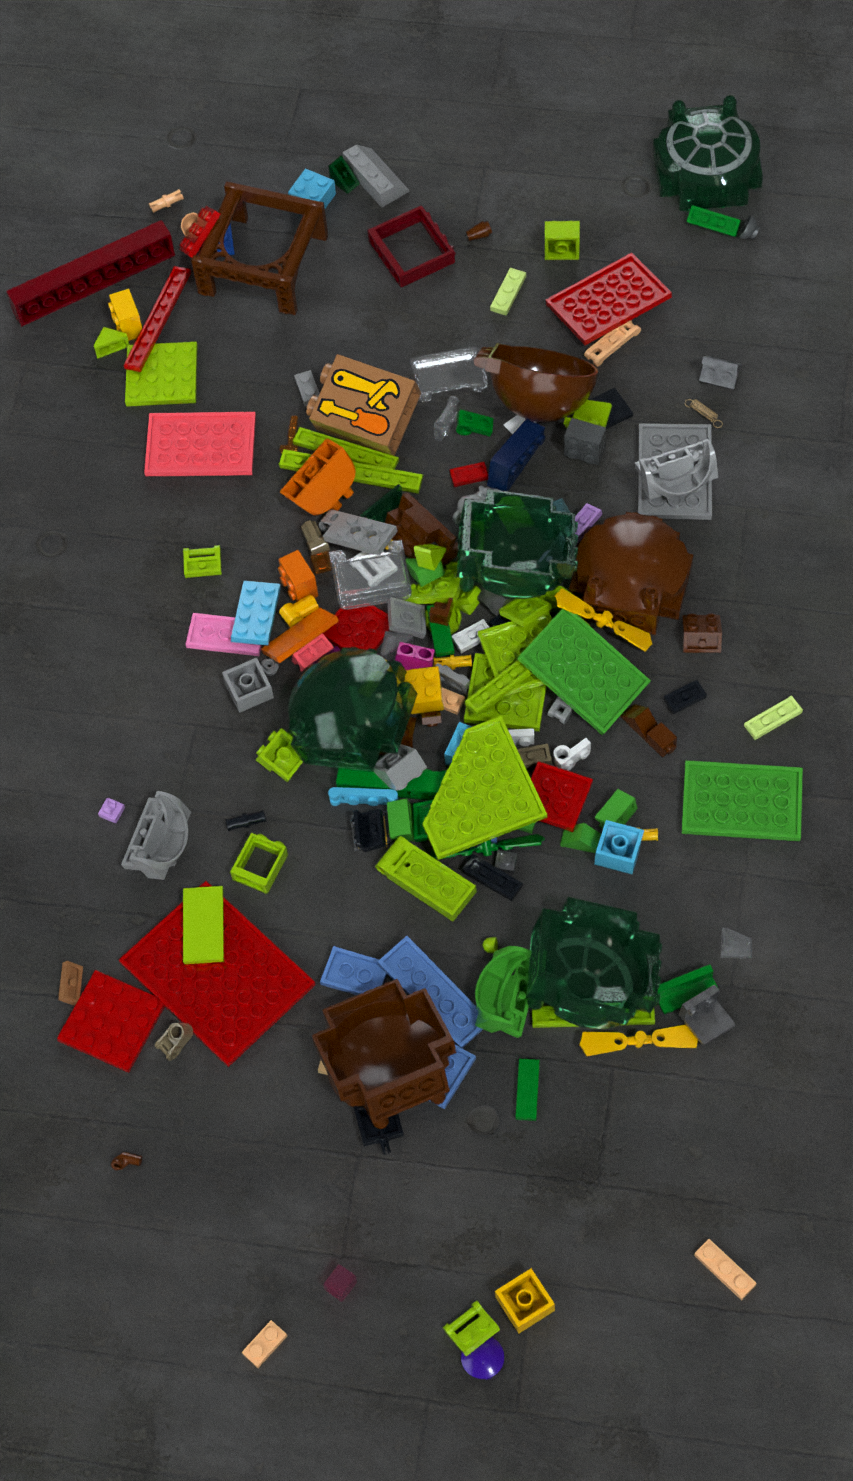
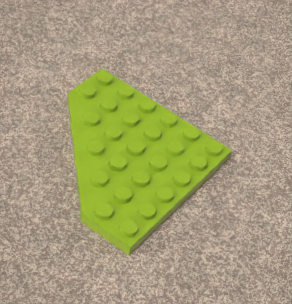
(482, 792)

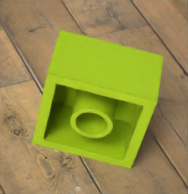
(562, 240)

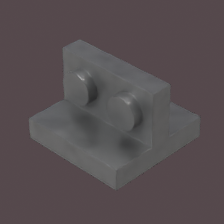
(719, 372)

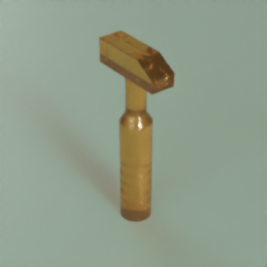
(291, 434)

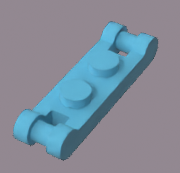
(361, 796)

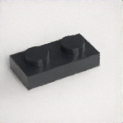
(685, 696)

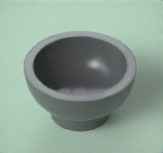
(749, 229)

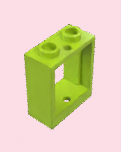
(250, 879)

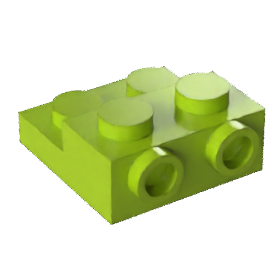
(279, 755)

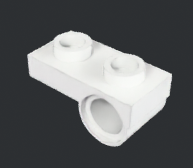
(572, 755)

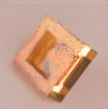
(321, 562)

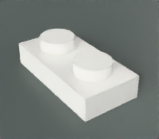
(468, 637)
(522, 737)

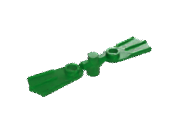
(488, 846)

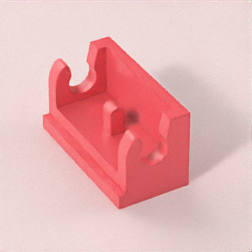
(312, 652)

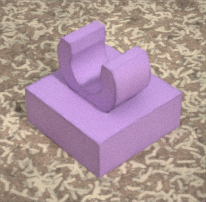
(111, 810)

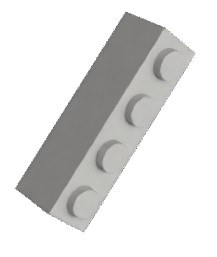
(374, 175)

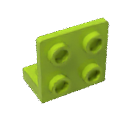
(592, 412)

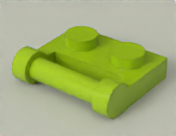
(202, 565)
(475, 1333)

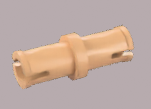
(166, 201)

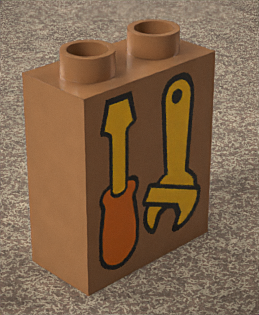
(363, 404)

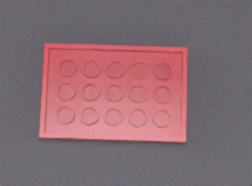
(200, 444)

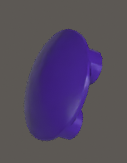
(485, 1360)

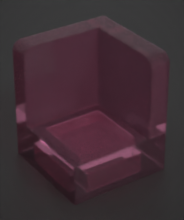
(340, 1283)

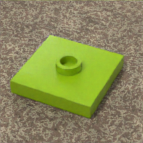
(525, 610)

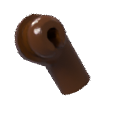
(125, 1159)

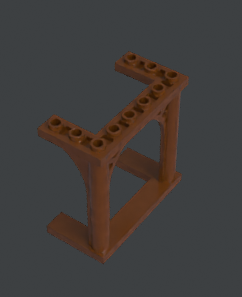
(234, 208)

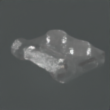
(448, 416)

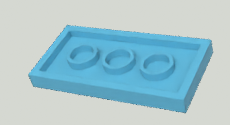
(255, 613)

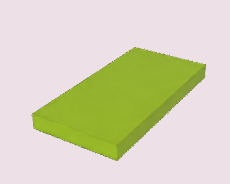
(203, 925)

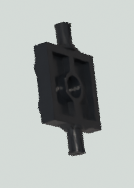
(373, 1135)

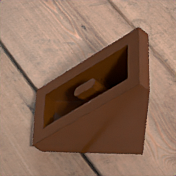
(639, 719)

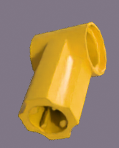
(296, 612)

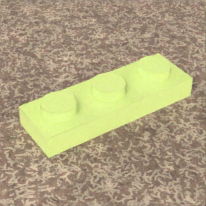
(508, 291)

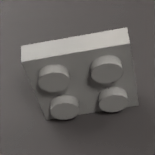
(406, 617)

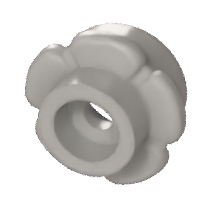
(269, 671)

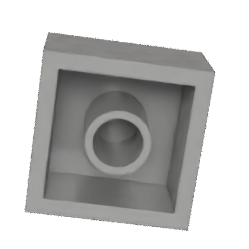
(248, 685)

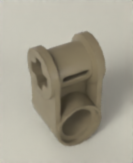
(171, 1042)

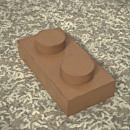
(70, 983)

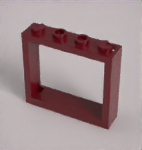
(400, 223)

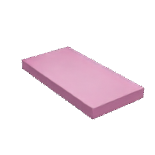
(214, 634)

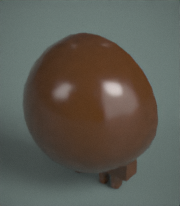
(538, 381)

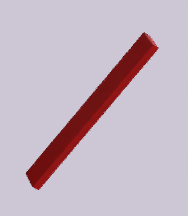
(157, 319)

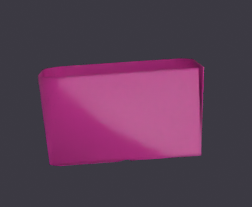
(414, 656)

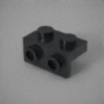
(369, 830)

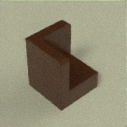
(441, 612)

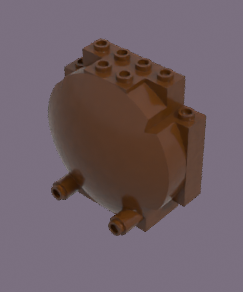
(633, 570)
(386, 1051)

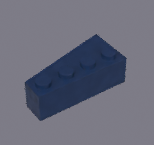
(514, 455)

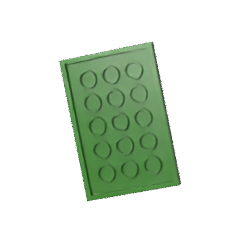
(584, 670)
(742, 800)

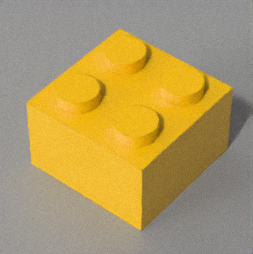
(125, 314)
(428, 688)
(525, 1300)

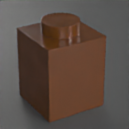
(662, 740)

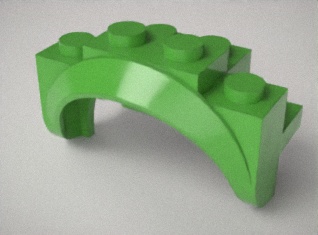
(502, 997)

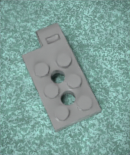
(341, 526)

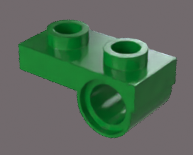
(471, 422)

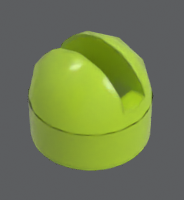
(490, 944)

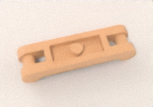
(611, 342)

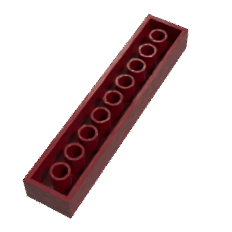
(91, 273)

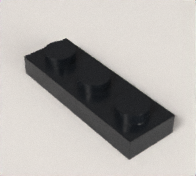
(492, 877)

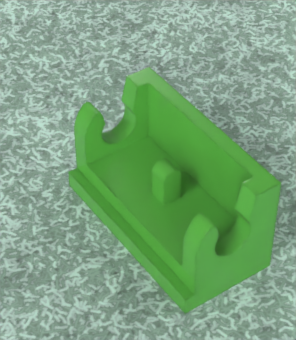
(617, 809)
(401, 819)

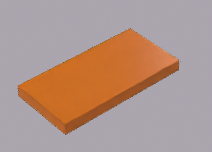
(299, 635)

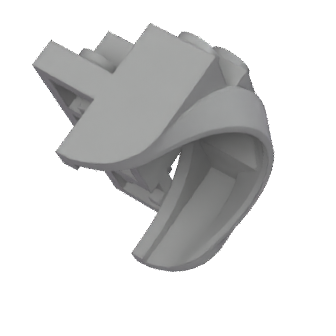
(675, 471)
(156, 843)

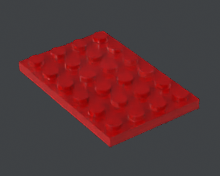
(608, 298)

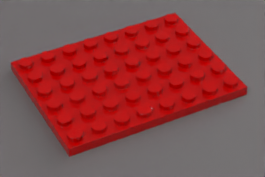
(222, 1001)

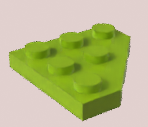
(439, 589)

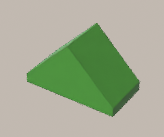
(422, 575)
(582, 838)

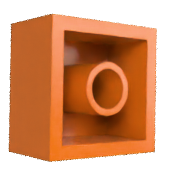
(297, 576)

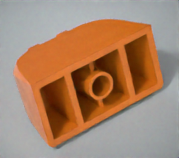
(322, 480)

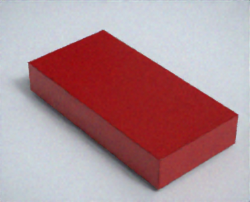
(469, 474)

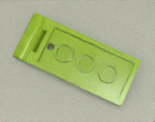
(426, 878)

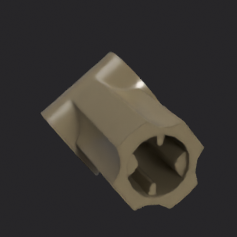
(314, 538)

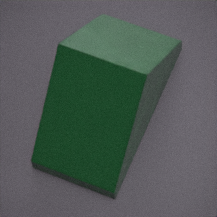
(342, 175)

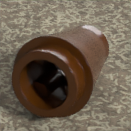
(479, 231)

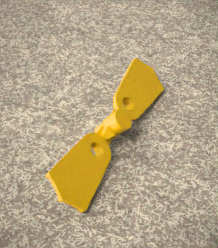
(575, 605)
(604, 1042)

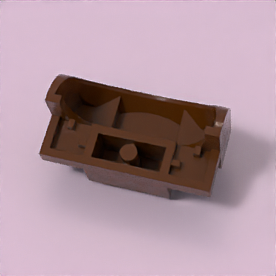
(420, 527)

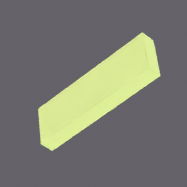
(773, 717)

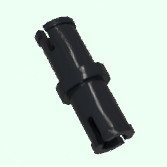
(246, 820)

